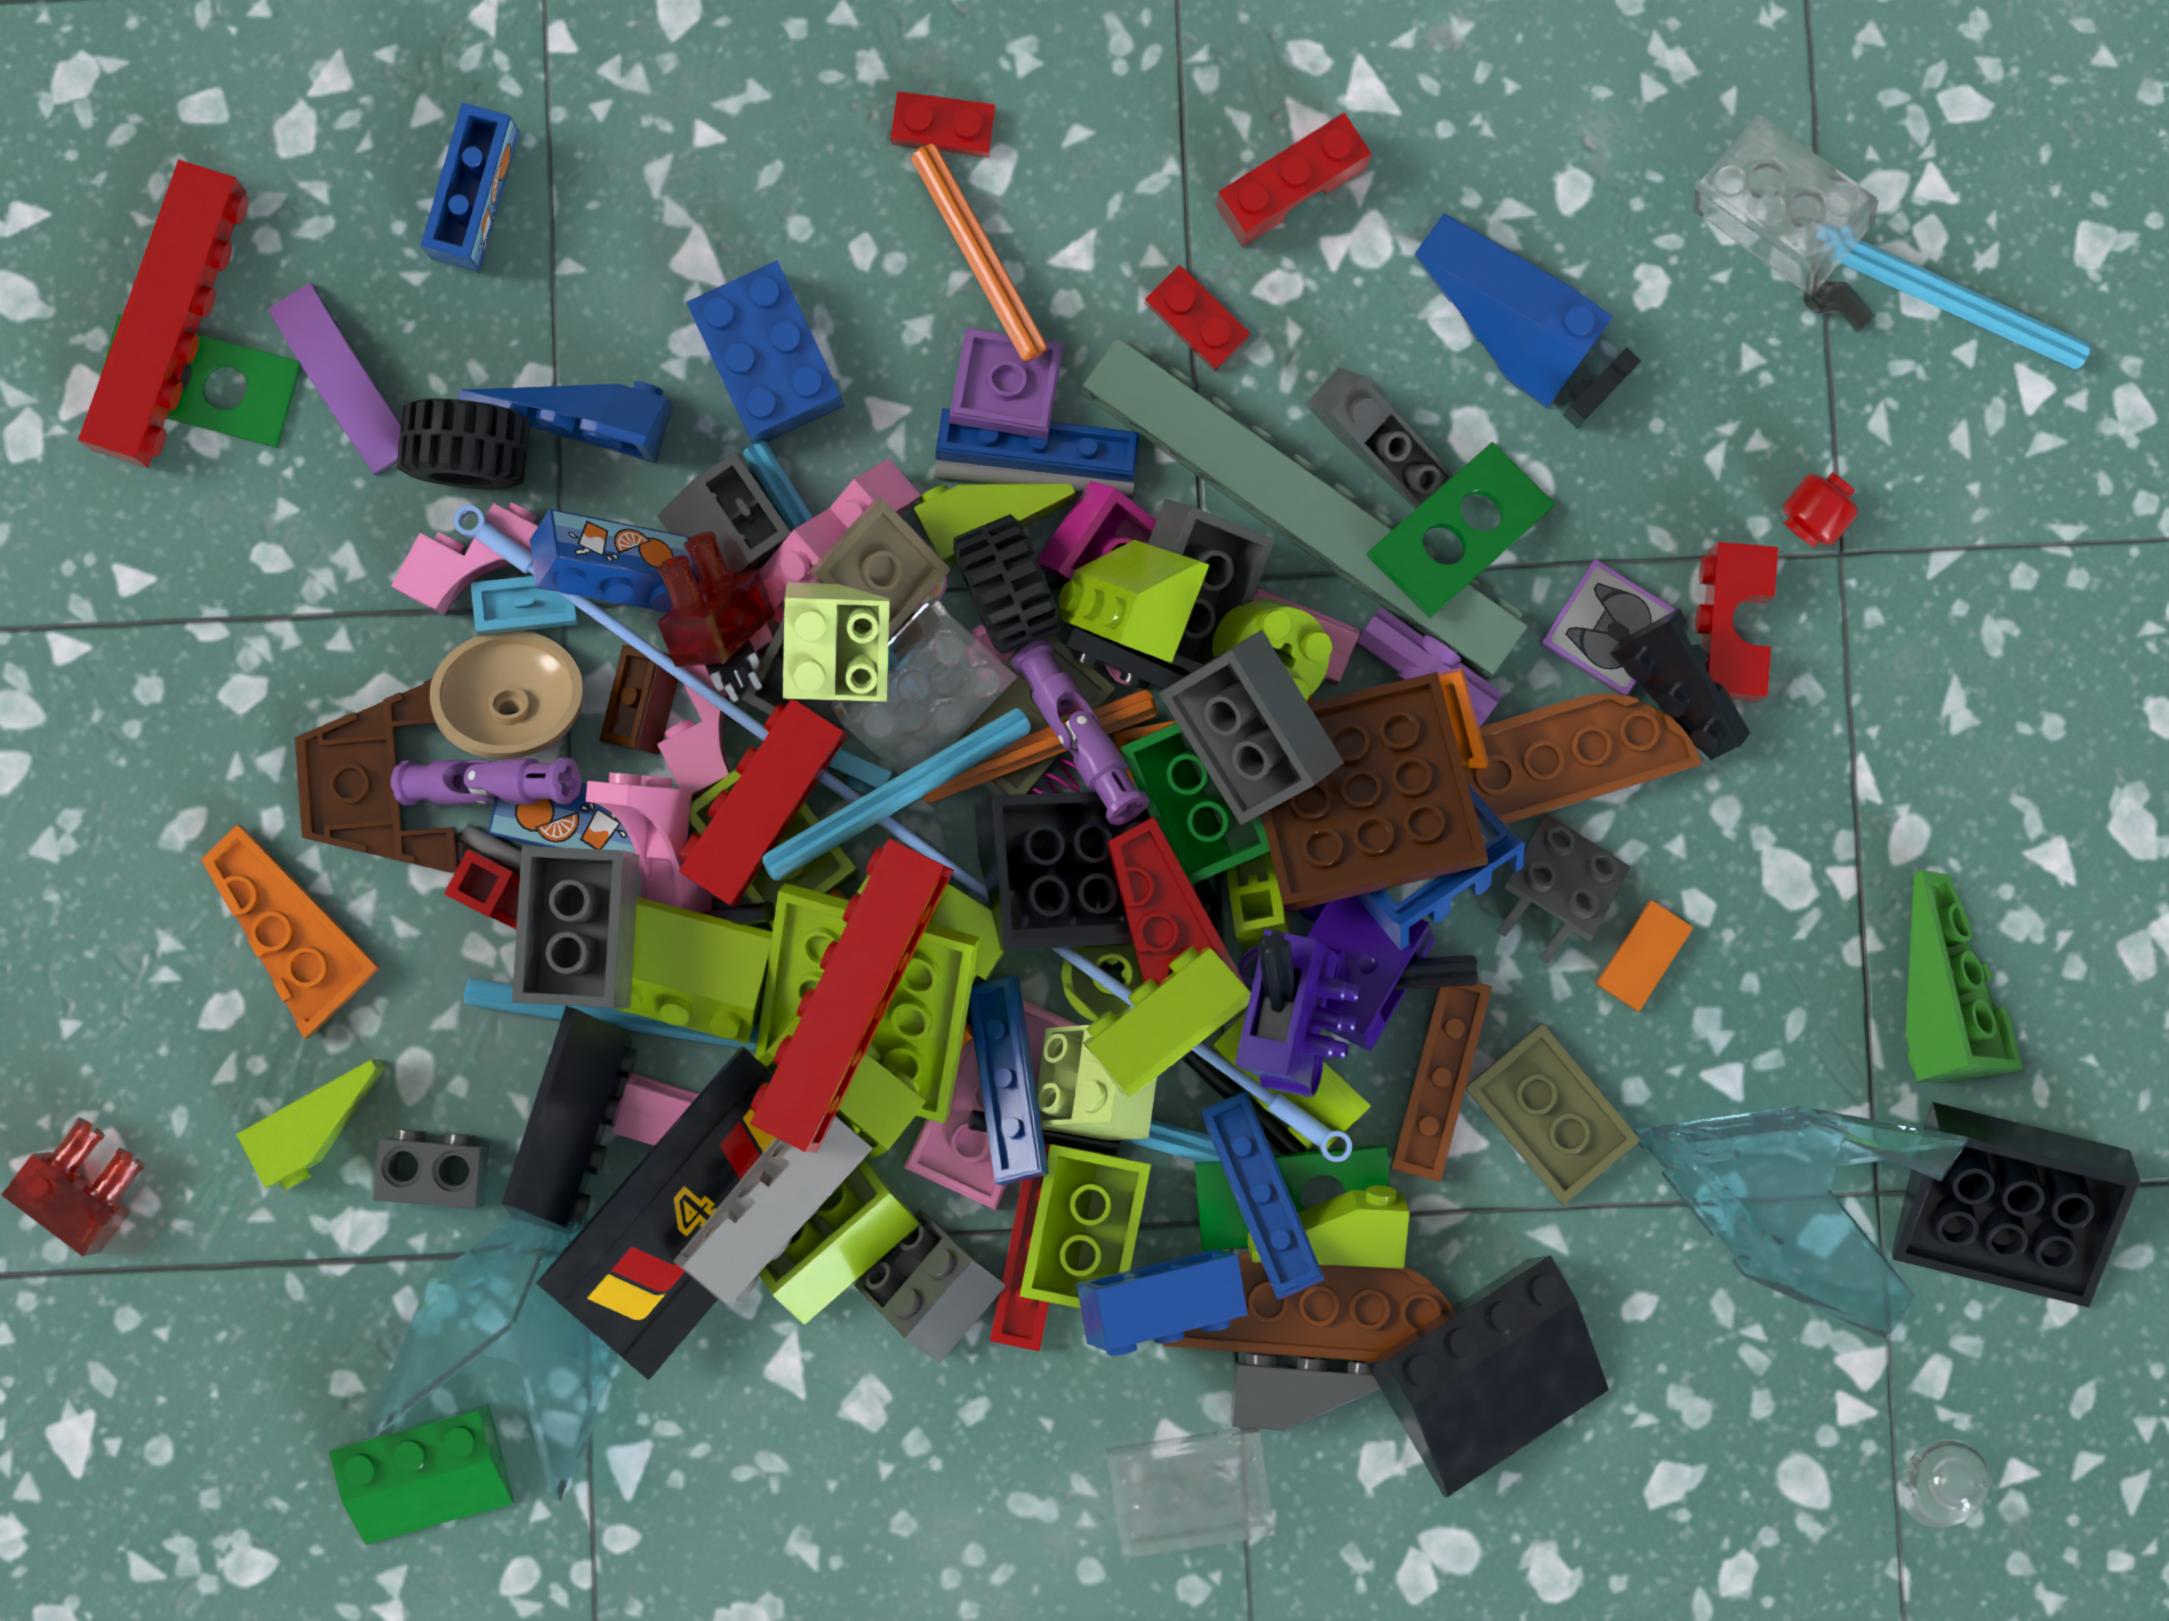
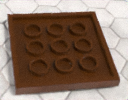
(1387, 812)

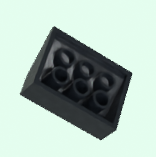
(1051, 870)
(2018, 1207)
(1492, 1373)

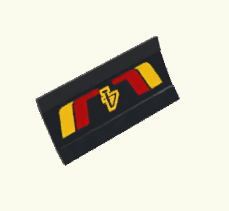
(621, 1264)

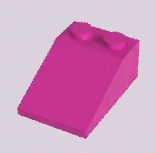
(1094, 527)

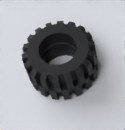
(463, 443)
(1006, 584)

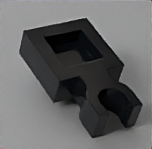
(1590, 394)
(737, 671)

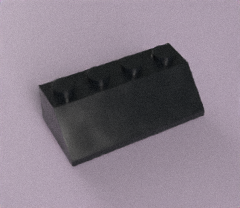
(569, 1123)

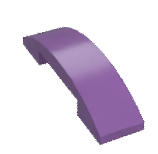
(339, 376)

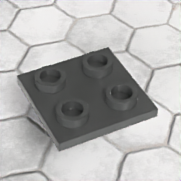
(1567, 880)

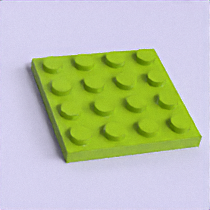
(925, 1017)

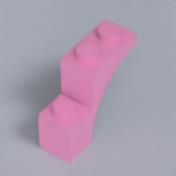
(815, 537)
(439, 572)
(698, 751)
(658, 829)

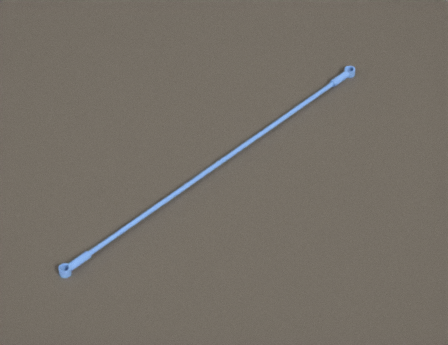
(522, 559)

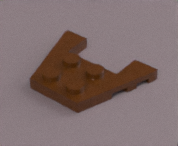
(348, 789)

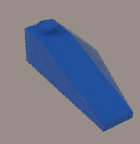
(1518, 312)
(599, 415)

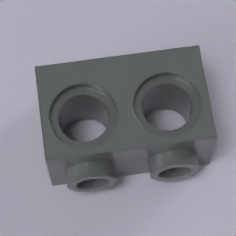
(431, 1182)

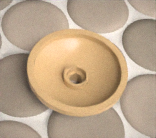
(501, 676)

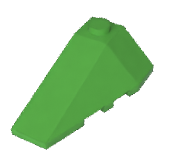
(1950, 1013)

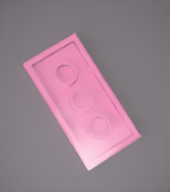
(962, 1156)

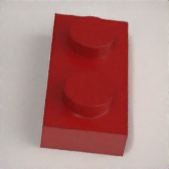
(945, 122)
(1196, 318)

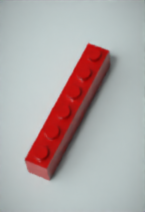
(164, 314)
(850, 996)

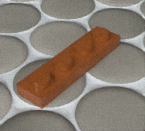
(1440, 1080)

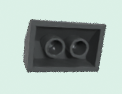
(1251, 728)

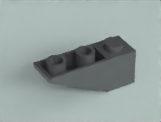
(1378, 436)
(1287, 1395)

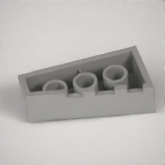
(767, 1210)

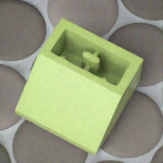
(835, 643)
(1079, 1095)

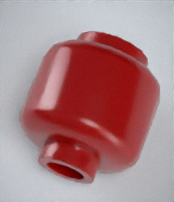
(1820, 509)

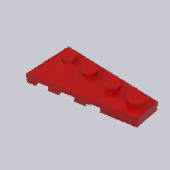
(1160, 902)

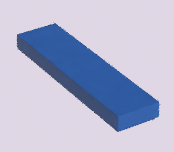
(1067, 451)
(1007, 1081)
(1262, 1195)

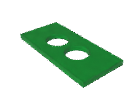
(267, 399)
(1434, 584)
(1219, 1213)

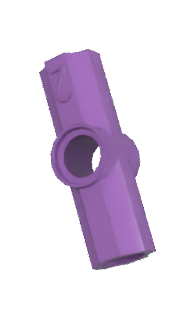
(1414, 655)

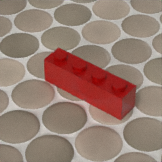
(762, 802)

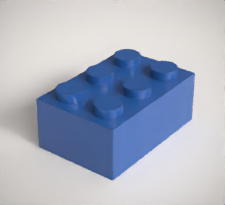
(765, 353)

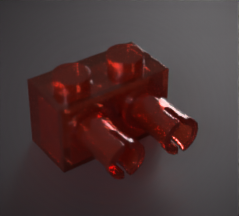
(716, 613)
(68, 1203)

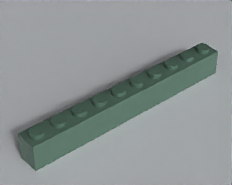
(1288, 497)

